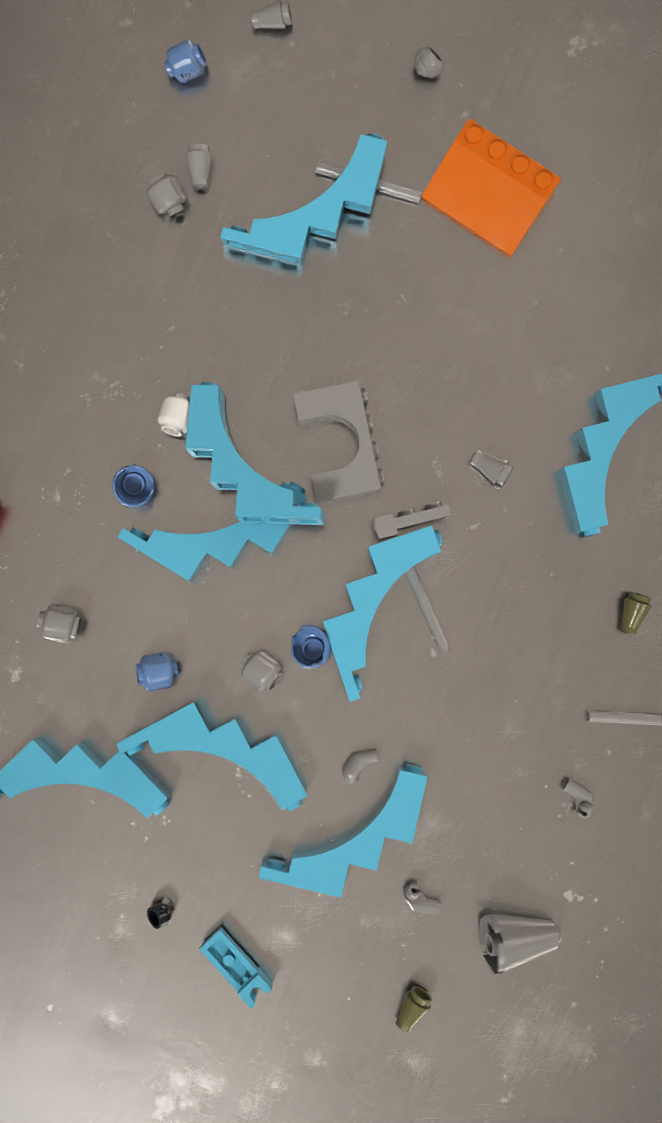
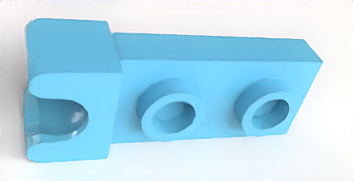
(235, 966)

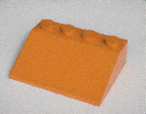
(490, 187)

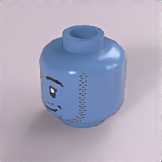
(185, 61)
(156, 671)

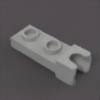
(388, 526)

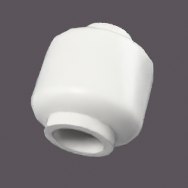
(174, 414)

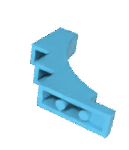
(288, 234)
(586, 481)
(257, 497)
(187, 552)
(350, 631)
(188, 732)
(121, 776)
(327, 867)

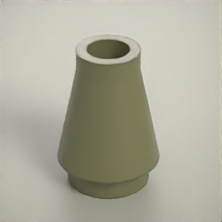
(634, 611)
(414, 1007)

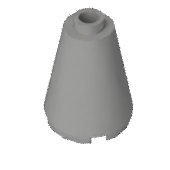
(516, 940)

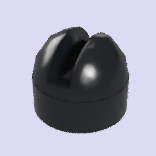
(159, 915)

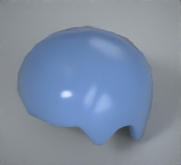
(133, 485)
(311, 647)

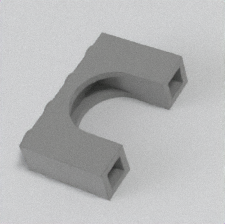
(345, 404)

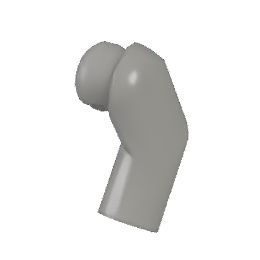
(356, 763)
(582, 796)
(419, 903)

